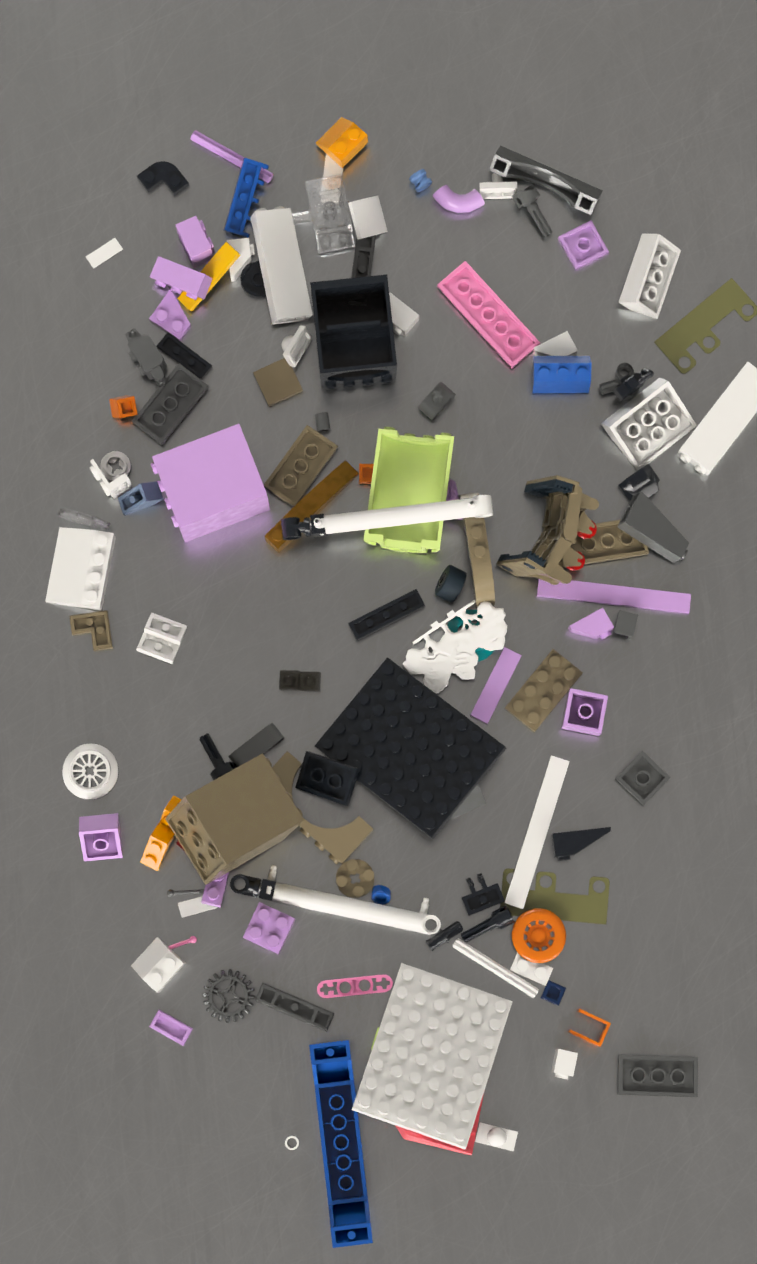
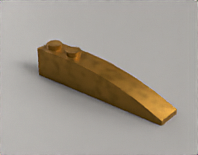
(314, 501)

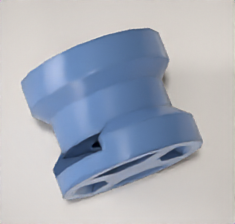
(420, 180)

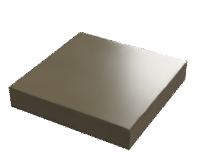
(277, 382)

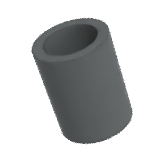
(322, 422)

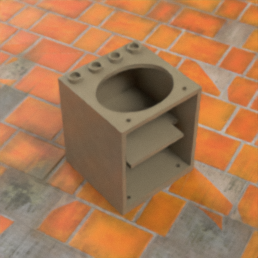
(234, 818)

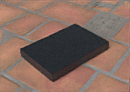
(327, 778)

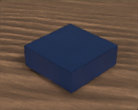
(553, 993)

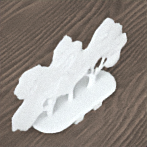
(456, 650)

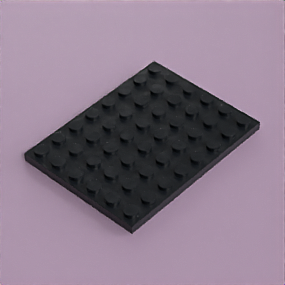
(411, 747)

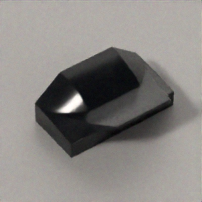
(642, 480)

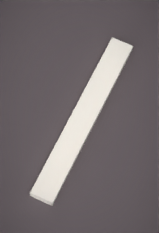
(536, 832)

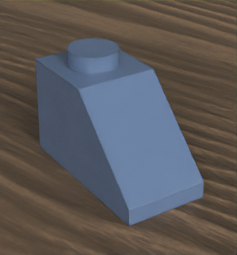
(140, 497)

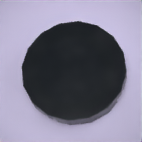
(252, 280)

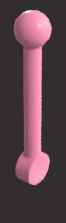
(192, 939)

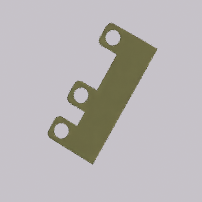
(700, 320)
(568, 907)

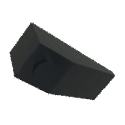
(570, 843)

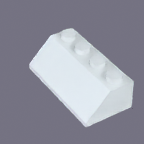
(650, 275)

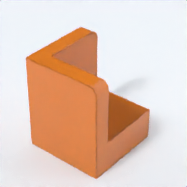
(123, 406)

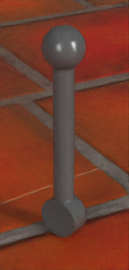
(170, 892)

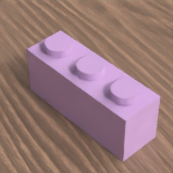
(180, 278)

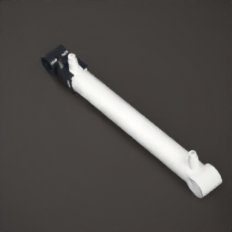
(321, 524)
(336, 904)

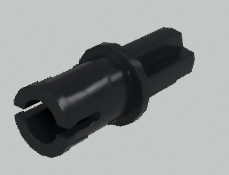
(444, 935)

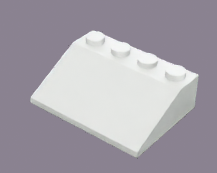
(649, 423)
(81, 568)

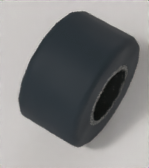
(450, 583)

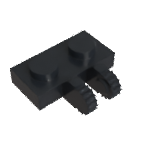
(483, 898)

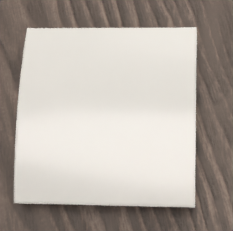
(367, 217)
(161, 638)

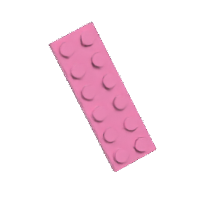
(488, 314)

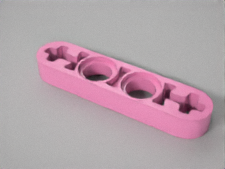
(354, 982)

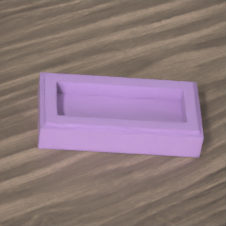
(171, 1027)

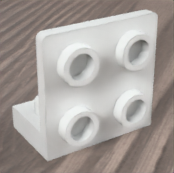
(118, 486)

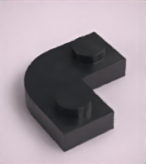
(163, 172)

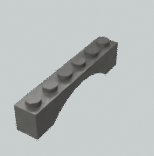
(514, 165)

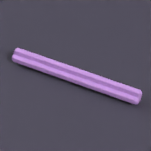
(226, 153)

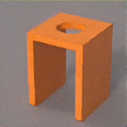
(604, 1031)

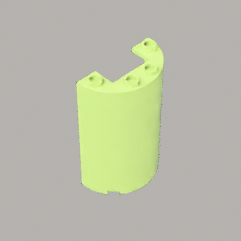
(405, 474)

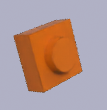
(365, 473)

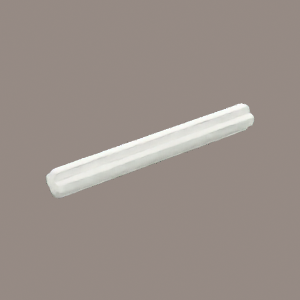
(495, 967)

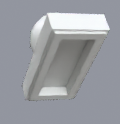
(296, 345)
(496, 1136)

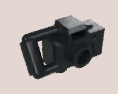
(632, 383)

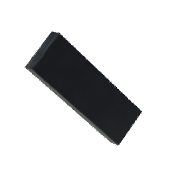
(184, 355)

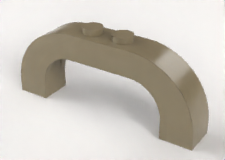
(479, 557)

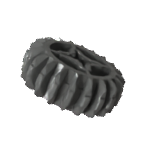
(212, 989)

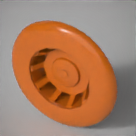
(538, 935)

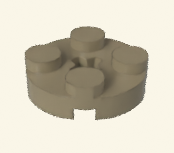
(344, 881)

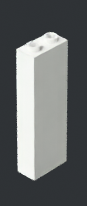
(281, 265)
(722, 422)

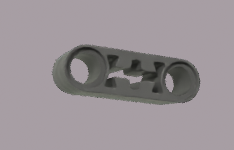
(258, 744)

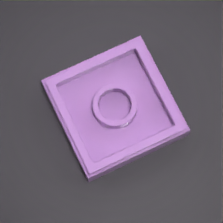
(583, 245)

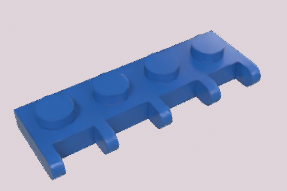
(243, 196)

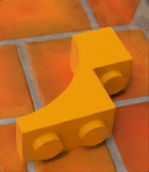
(160, 838)

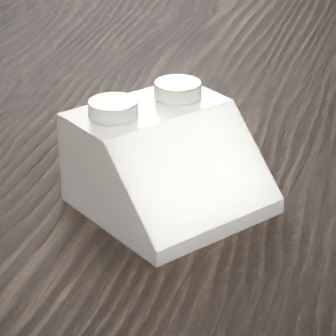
(158, 965)

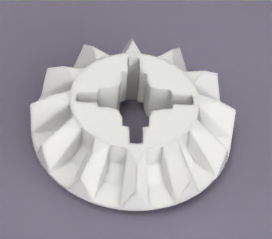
(112, 458)

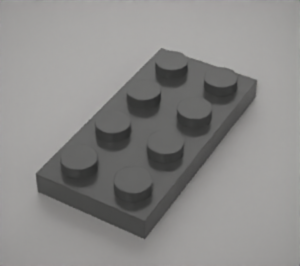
(170, 404)
(658, 1076)

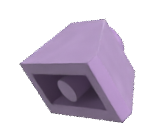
(593, 625)

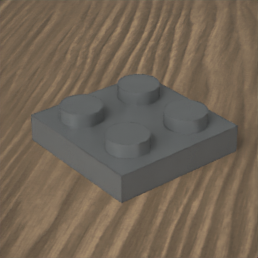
(642, 778)

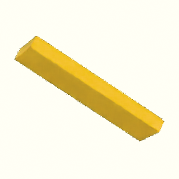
(215, 269)

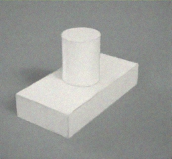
(497, 188)

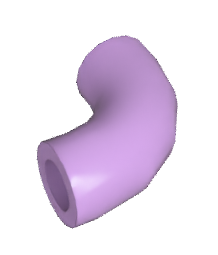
(458, 202)

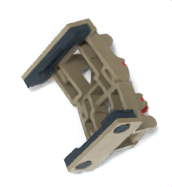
(561, 524)

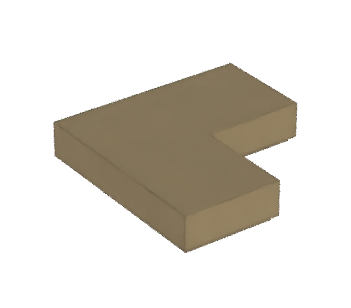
(95, 623)

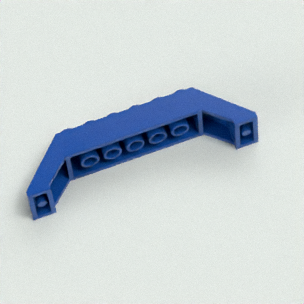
(341, 1144)

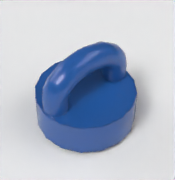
(381, 894)

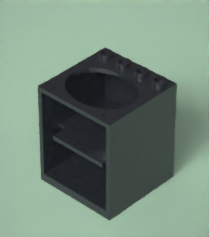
(354, 340)

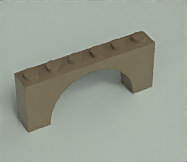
(339, 841)

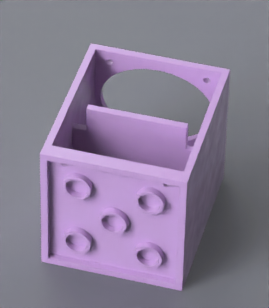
(211, 483)

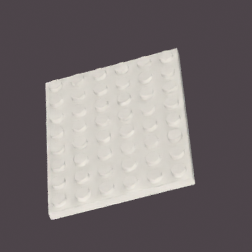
(432, 1056)

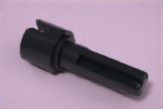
(500, 918)

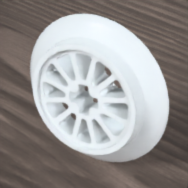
(108, 781)

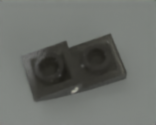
(299, 681)

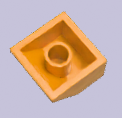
(343, 141)

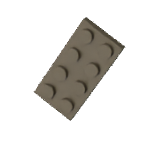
(300, 466)
(609, 544)
(543, 690)

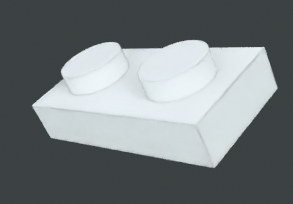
(534, 971)

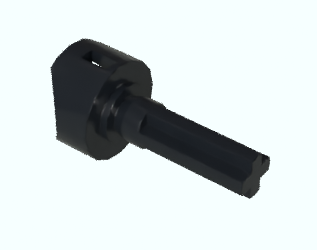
(220, 766)

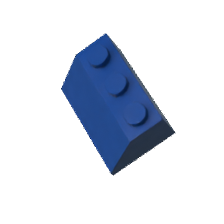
(561, 374)

